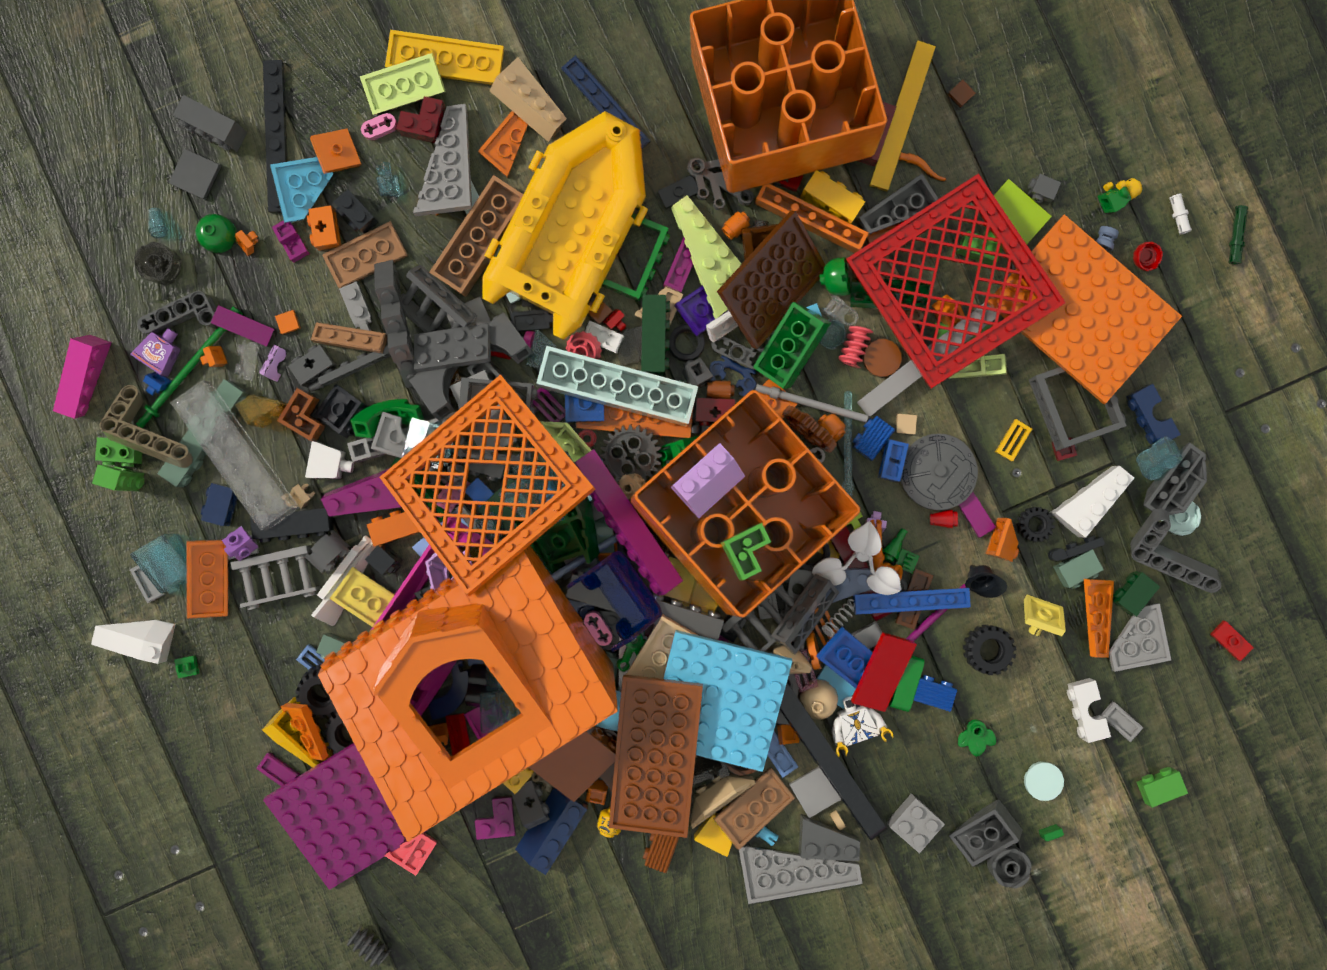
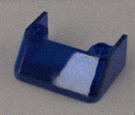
(625, 594)

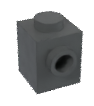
(1043, 189)

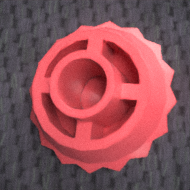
(584, 344)

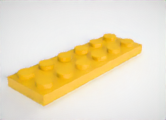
(454, 57)

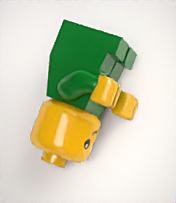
(1119, 197)

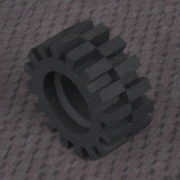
(1047, 524)

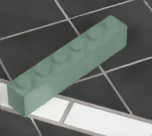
(182, 476)

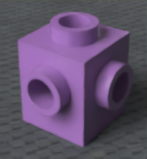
(239, 544)

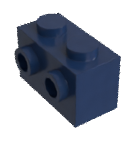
(219, 505)

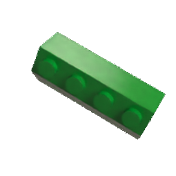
(791, 345)

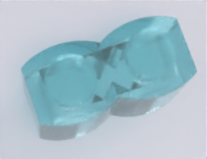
(1159, 458)

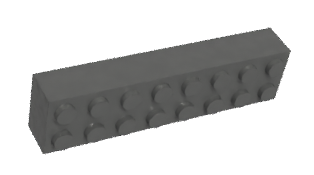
(691, 617)

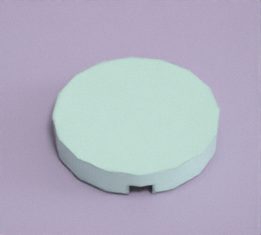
(1185, 522)
(1044, 781)

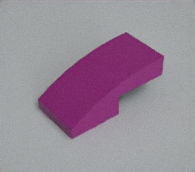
(290, 240)

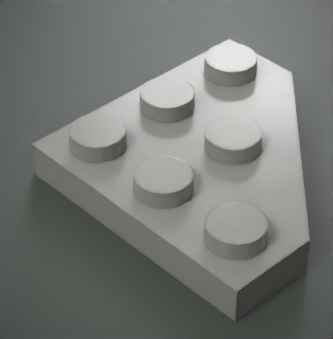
(1141, 641)

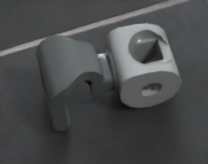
(457, 479)

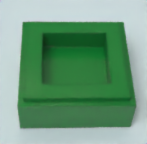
(1051, 832)

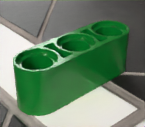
(906, 689)

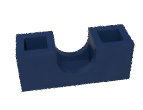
(1142, 404)

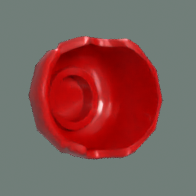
(1147, 256)

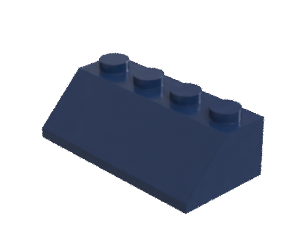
(545, 841)

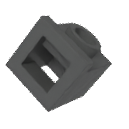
(696, 373)

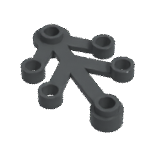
(716, 181)

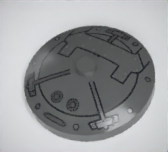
(939, 472)

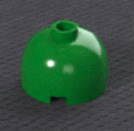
(215, 233)
(836, 277)

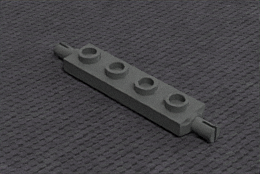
(348, 368)

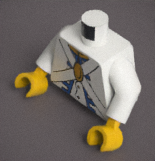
(856, 725)

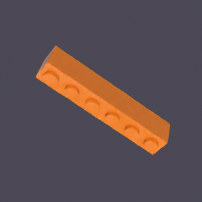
(812, 218)

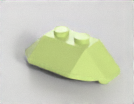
(567, 439)

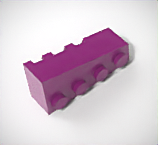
(360, 496)

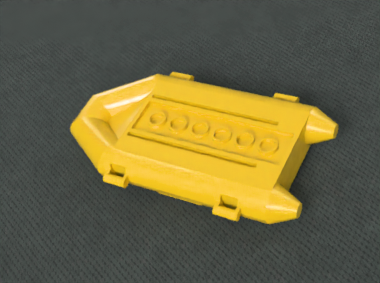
(571, 222)

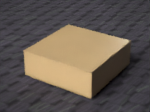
(906, 424)

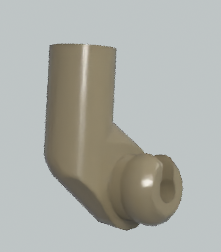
(545, 786)

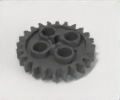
(646, 446)

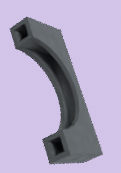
(435, 384)

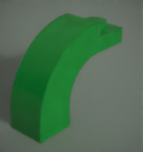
(367, 421)

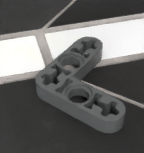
(747, 353)

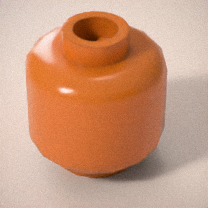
(833, 425)

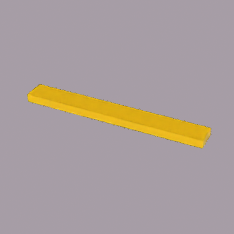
(903, 115)

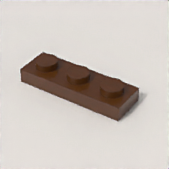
(918, 581)

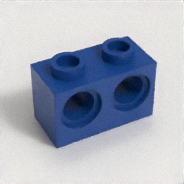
(893, 460)

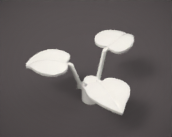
(865, 543)

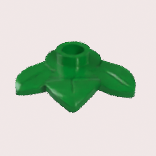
(976, 740)

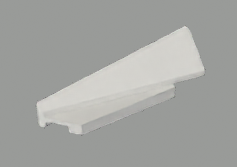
(328, 610)

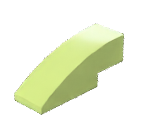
(984, 366)

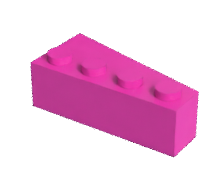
(80, 374)

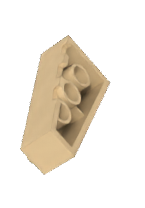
(528, 100)

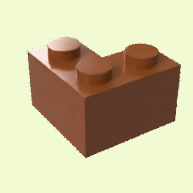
(298, 418)

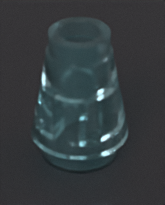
(156, 223)

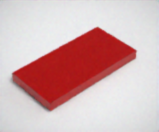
(883, 672)

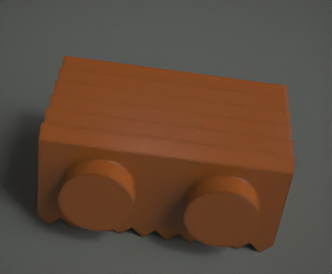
(660, 852)

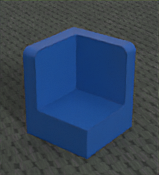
(479, 491)

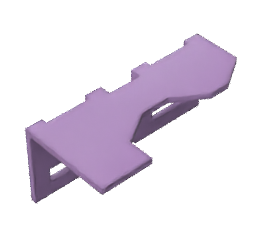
(271, 372)

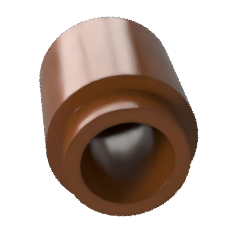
(720, 389)

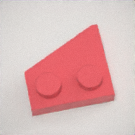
(414, 853)

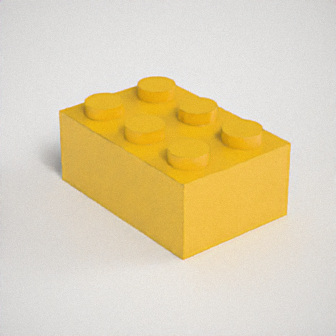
(832, 197)

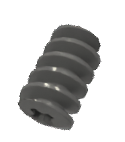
(368, 947)

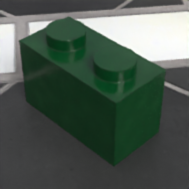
(1135, 593)

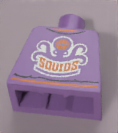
(158, 352)

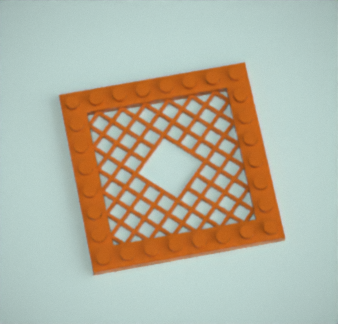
(396, 479)

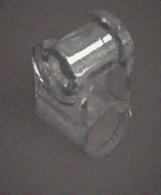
(839, 311)

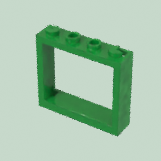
(649, 271)

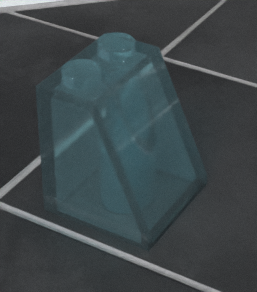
(163, 562)

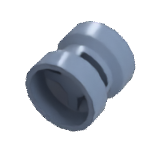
(1106, 237)

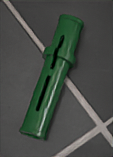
(1237, 241)

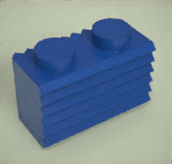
(872, 438)
(935, 694)

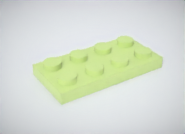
(402, 84)

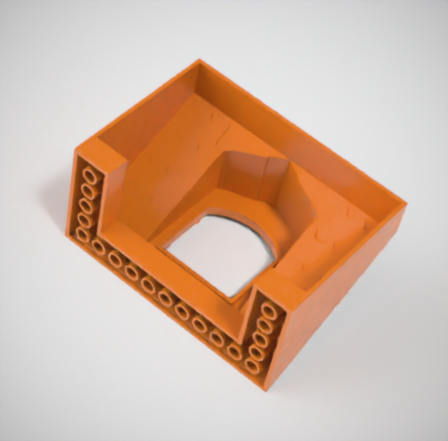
(530, 645)

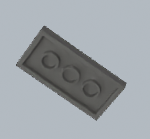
(452, 347)

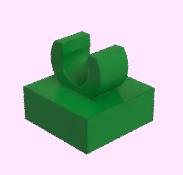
(907, 560)
(186, 666)

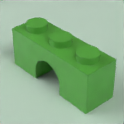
(118, 478)

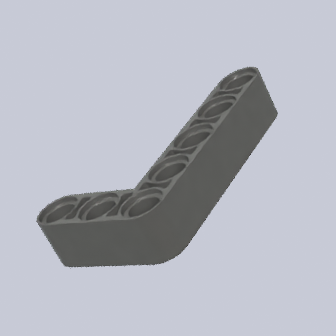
(1165, 559)

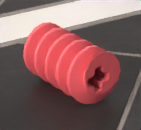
(854, 346)

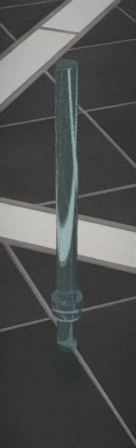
(848, 485)

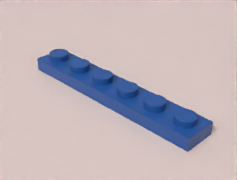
(912, 601)

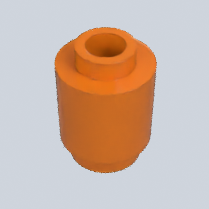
(733, 225)

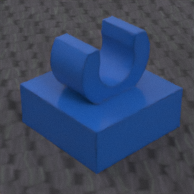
(156, 383)

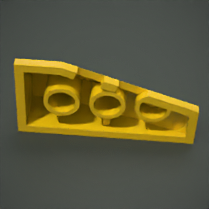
(286, 736)

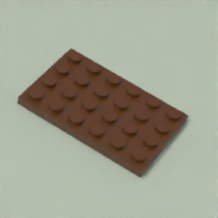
(771, 279)

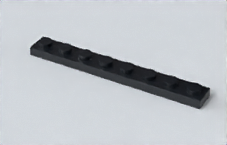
(274, 125)

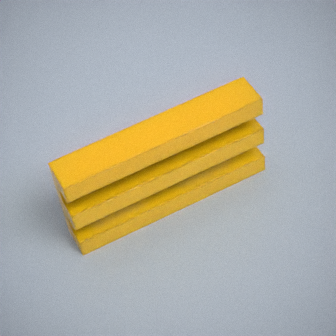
(1005, 453)

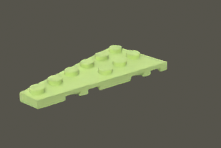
(709, 253)

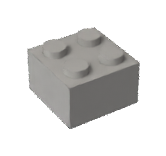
(915, 823)

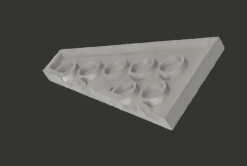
(448, 172)
(785, 874)

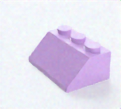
(708, 480)

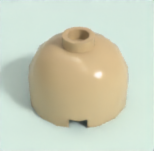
(819, 701)

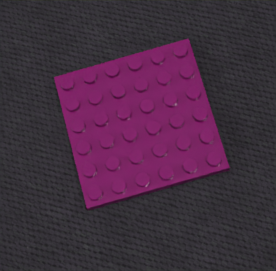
(337, 817)

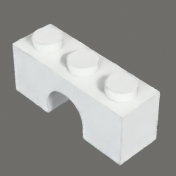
(1082, 694)

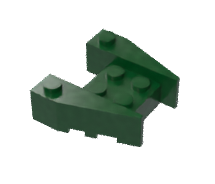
(568, 538)

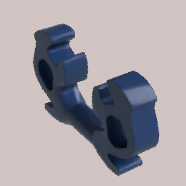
(748, 382)

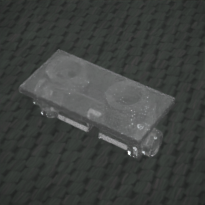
(245, 368)

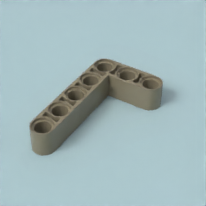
(123, 427)

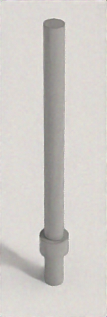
(775, 393)

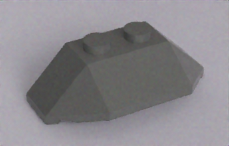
(1180, 484)

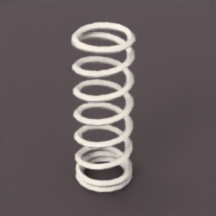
(829, 632)

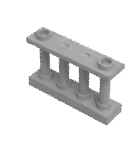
(263, 562)

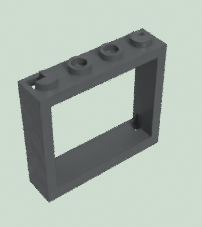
(465, 396)
(1052, 417)

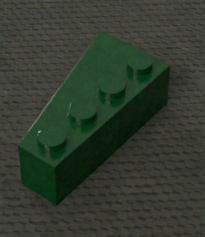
(654, 334)

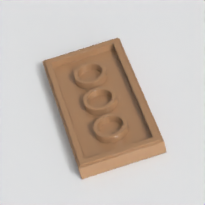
(357, 257)
(754, 808)

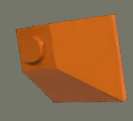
(1003, 541)

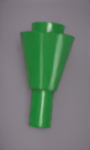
(893, 549)

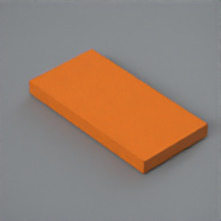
(206, 579)

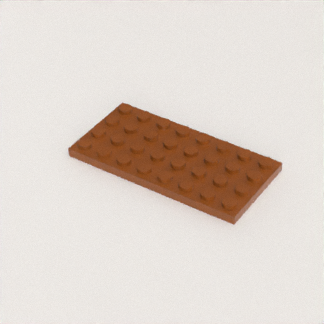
(655, 755)

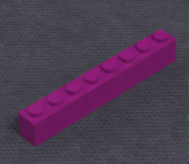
(628, 526)

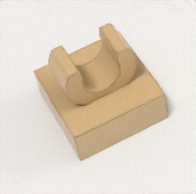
(299, 495)

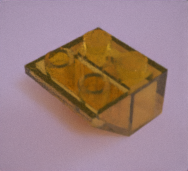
(259, 410)

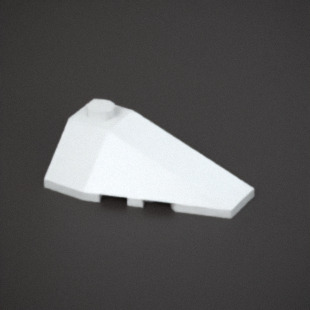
(140, 640)

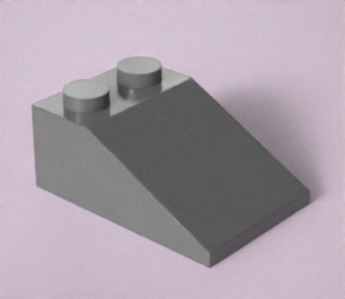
(986, 833)

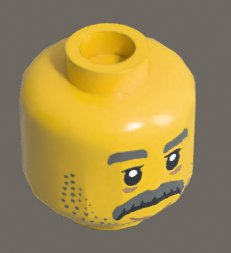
(603, 824)

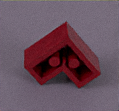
(423, 126)

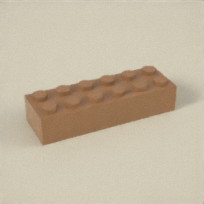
(488, 219)

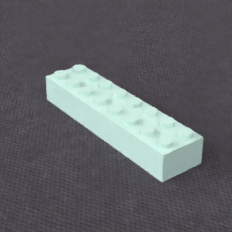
(616, 386)

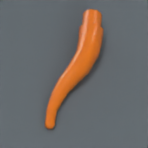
(916, 160)

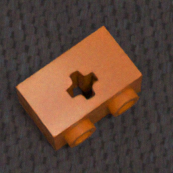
(331, 236)

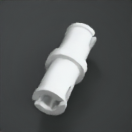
(1180, 214)

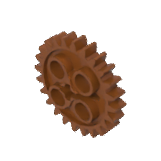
(809, 428)

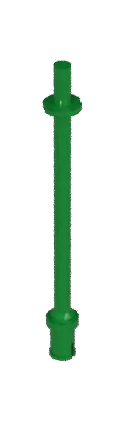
(153, 409)

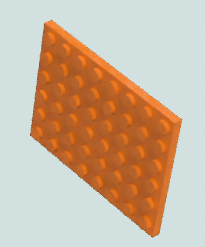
(1108, 312)

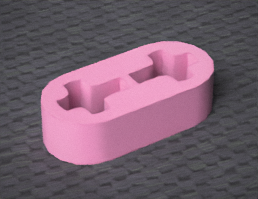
(381, 130)
(594, 631)

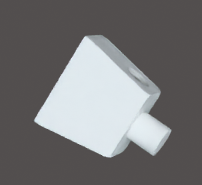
(327, 462)

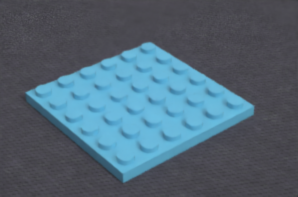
(738, 696)

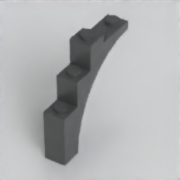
(394, 320)

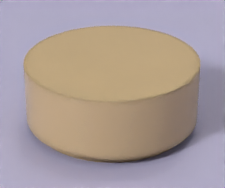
(837, 820)

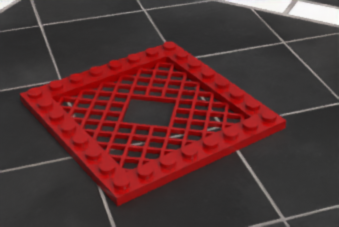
(1016, 250)

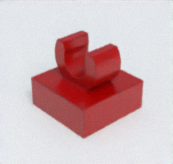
(614, 319)

